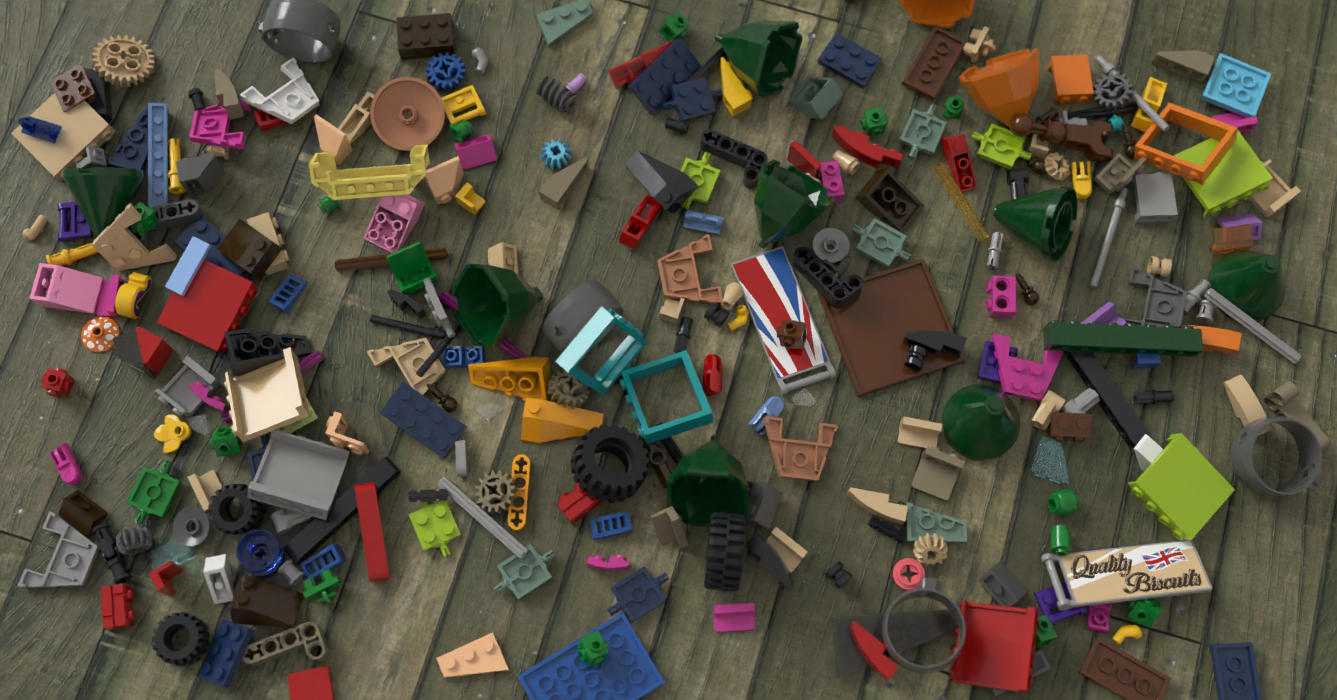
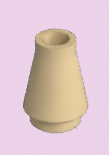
(846, 162)
(732, 294)

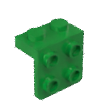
(411, 268)

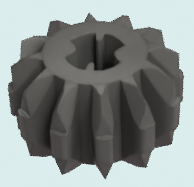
(134, 540)

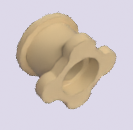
(218, 151)

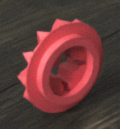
(914, 567)

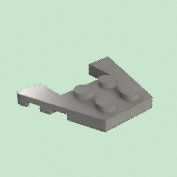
(70, 561)

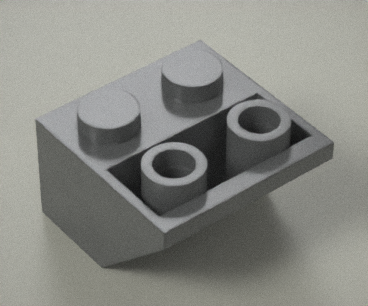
(199, 173)
(762, 504)

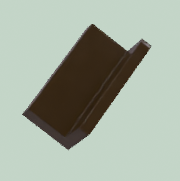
(81, 512)

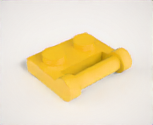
(460, 101)

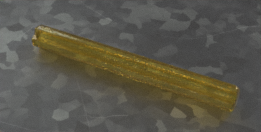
(961, 202)

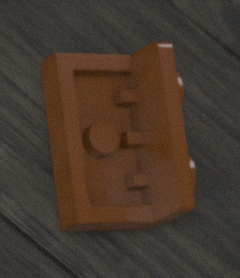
(1070, 424)

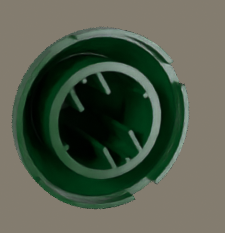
(102, 193)
(1041, 220)
(1250, 282)
(980, 422)

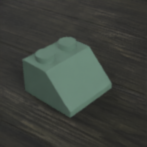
(816, 96)

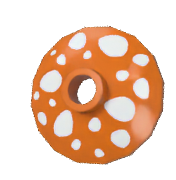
(102, 341)

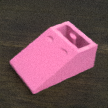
(393, 221)
(65, 289)

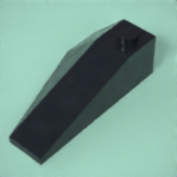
(662, 181)
(254, 350)

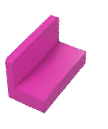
(1242, 123)
(476, 152)
(108, 295)
(734, 617)

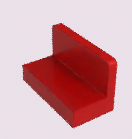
(162, 576)

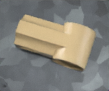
(1050, 403)

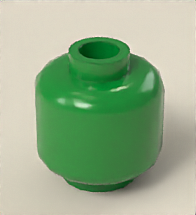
(1063, 502)

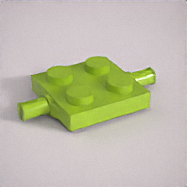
(1001, 146)
(703, 176)
(435, 526)

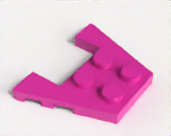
(212, 126)
(1021, 376)

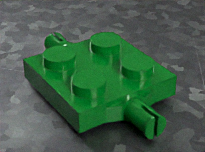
(153, 492)

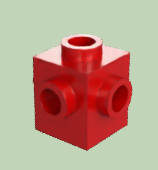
(57, 382)

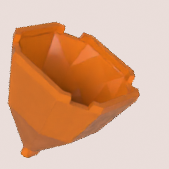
(938, 12)
(1004, 84)

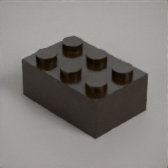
(425, 36)

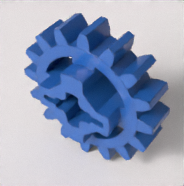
(438, 76)

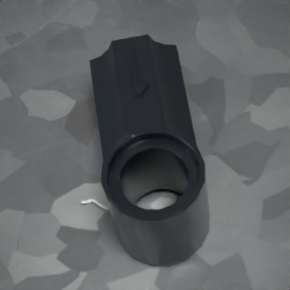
(1018, 182)

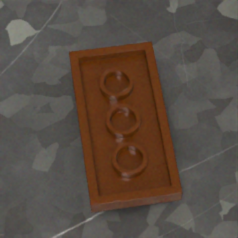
(934, 62)
(1122, 673)

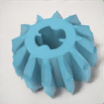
(563, 154)

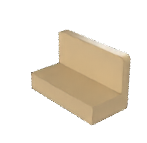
(503, 256)
(918, 432)
(205, 487)
(787, 549)

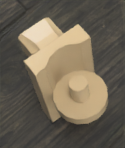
(982, 44)

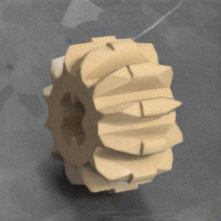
(930, 549)

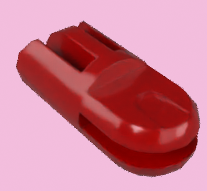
(712, 375)

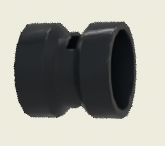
(716, 314)
(915, 358)
(838, 574)

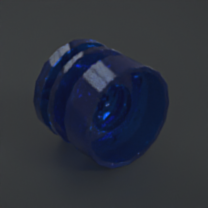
(253, 546)

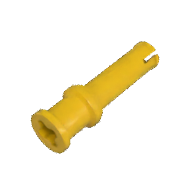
(174, 155)
(68, 256)

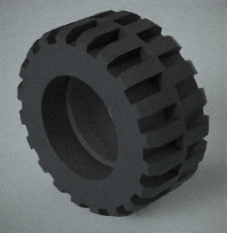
(625, 447)
(725, 551)

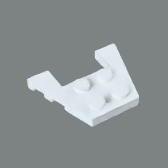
(290, 100)

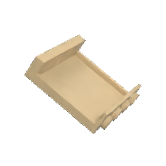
(79, 129)
(267, 397)

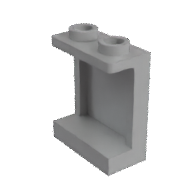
(1154, 197)
(178, 391)

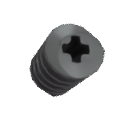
(555, 95)

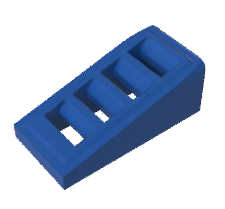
(285, 307)
(617, 516)
(338, 553)

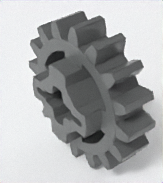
(1104, 91)

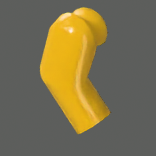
(741, 318)
(1127, 631)

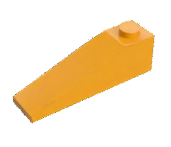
(516, 377)
(549, 422)

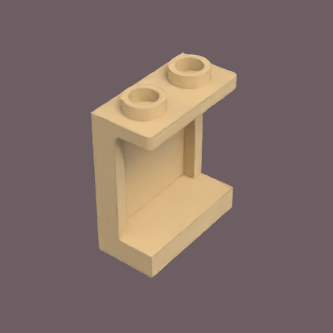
(1275, 196)

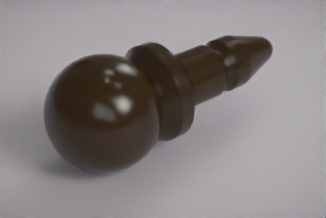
(1129, 145)
(1037, 165)
(1030, 296)
(448, 403)

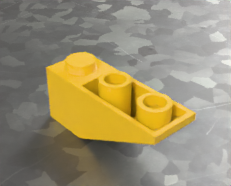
(734, 96)

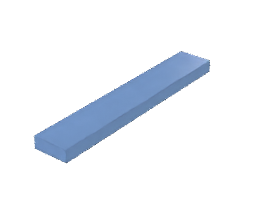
(157, 154)

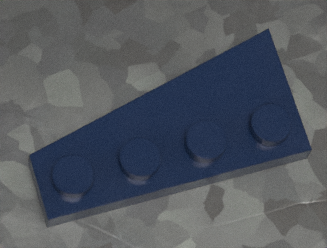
(134, 148)

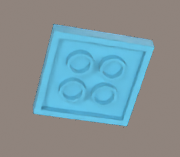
(1236, 86)

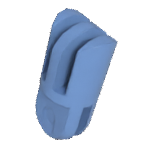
(771, 408)

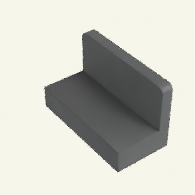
(1002, 585)

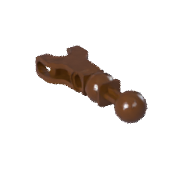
(1069, 135)

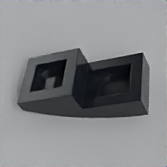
(404, 301)

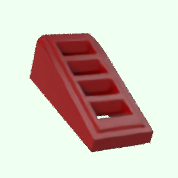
(269, 124)

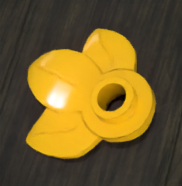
(170, 434)

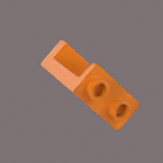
(1071, 78)

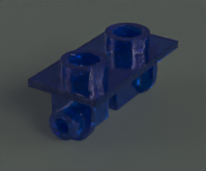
(40, 129)

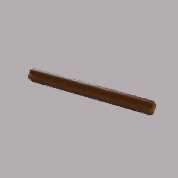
(380, 260)

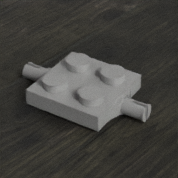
(437, 309)

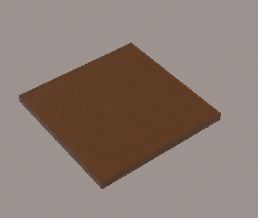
(876, 322)

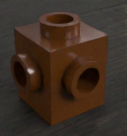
(792, 334)

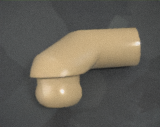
(36, 228)

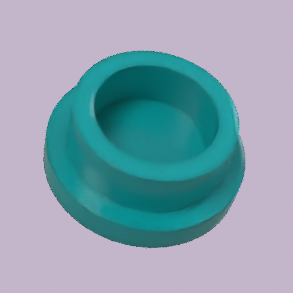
(1117, 123)

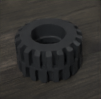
(221, 510)
(166, 631)

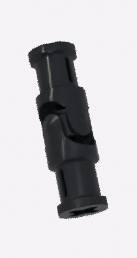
(110, 551)

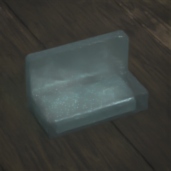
(172, 551)

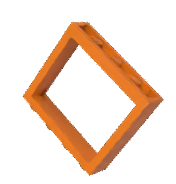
(1197, 122)

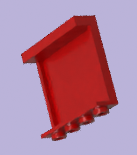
(210, 306)
(996, 647)

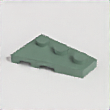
(560, 20)
(923, 521)

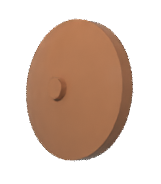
(407, 113)

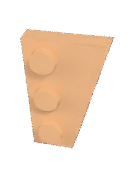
(474, 658)

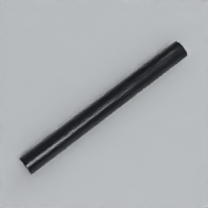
(407, 326)
(437, 352)

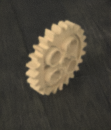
(123, 60)

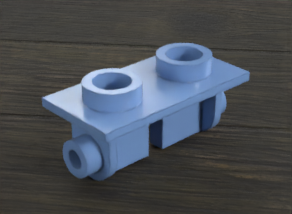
(703, 222)

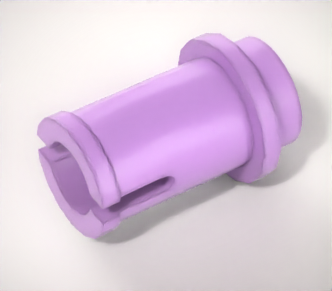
(576, 84)

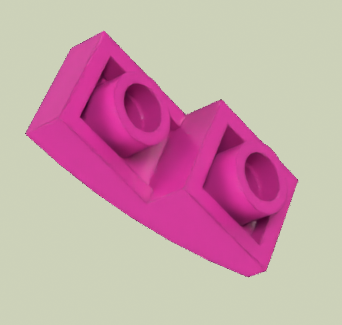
(201, 392)
(614, 564)
(1099, 617)

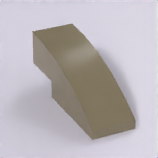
(227, 95)

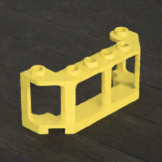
(369, 180)

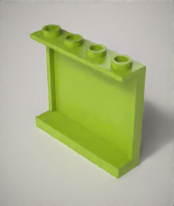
(1233, 179)
(1182, 488)

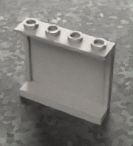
(299, 474)

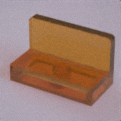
(1231, 239)

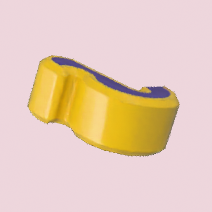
(130, 294)

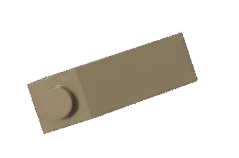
(1190, 63)
(561, 184)

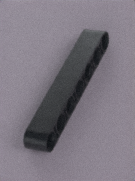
(1111, 399)
(340, 513)

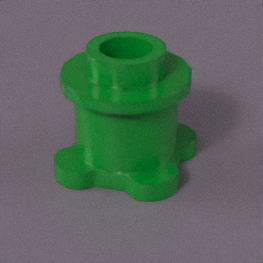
(953, 107)
(461, 130)
(327, 205)

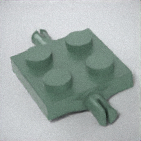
(922, 131)
(880, 243)
(524, 574)

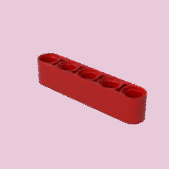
(371, 532)

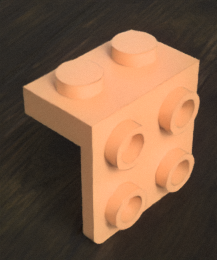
(336, 429)

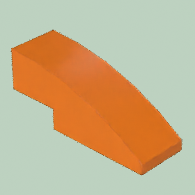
(1219, 339)

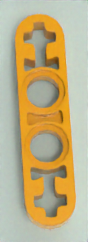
(521, 492)

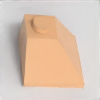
(332, 140)
(445, 180)

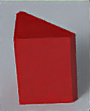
(153, 349)

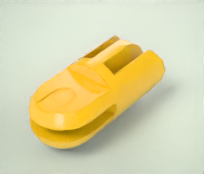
(1082, 182)

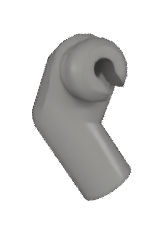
(482, 58)

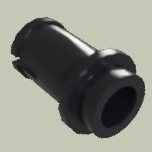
(197, 99)
(676, 125)

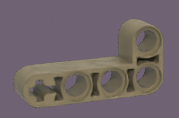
(1283, 404)
(283, 647)

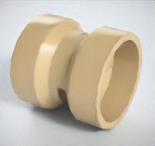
(1159, 266)

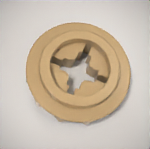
(1052, 166)

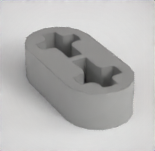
(461, 458)

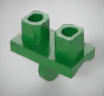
(313, 590)

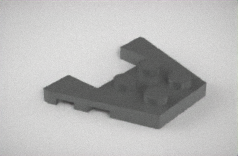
(1163, 303)

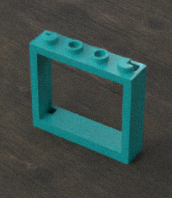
(588, 337)
(676, 426)

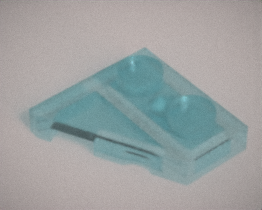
(1050, 461)

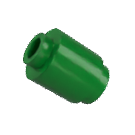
(1060, 540)

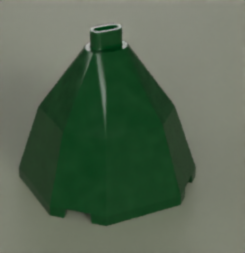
(763, 54)
(787, 202)
(492, 303)
(707, 483)

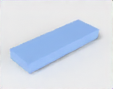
(188, 266)

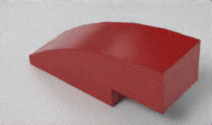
(640, 222)
(873, 651)

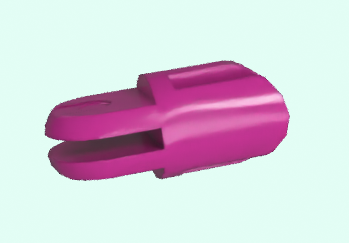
(66, 464)

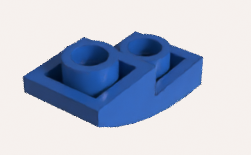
(462, 357)

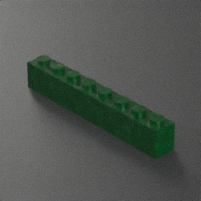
(1122, 339)

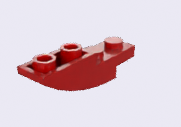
(633, 68)
(857, 146)

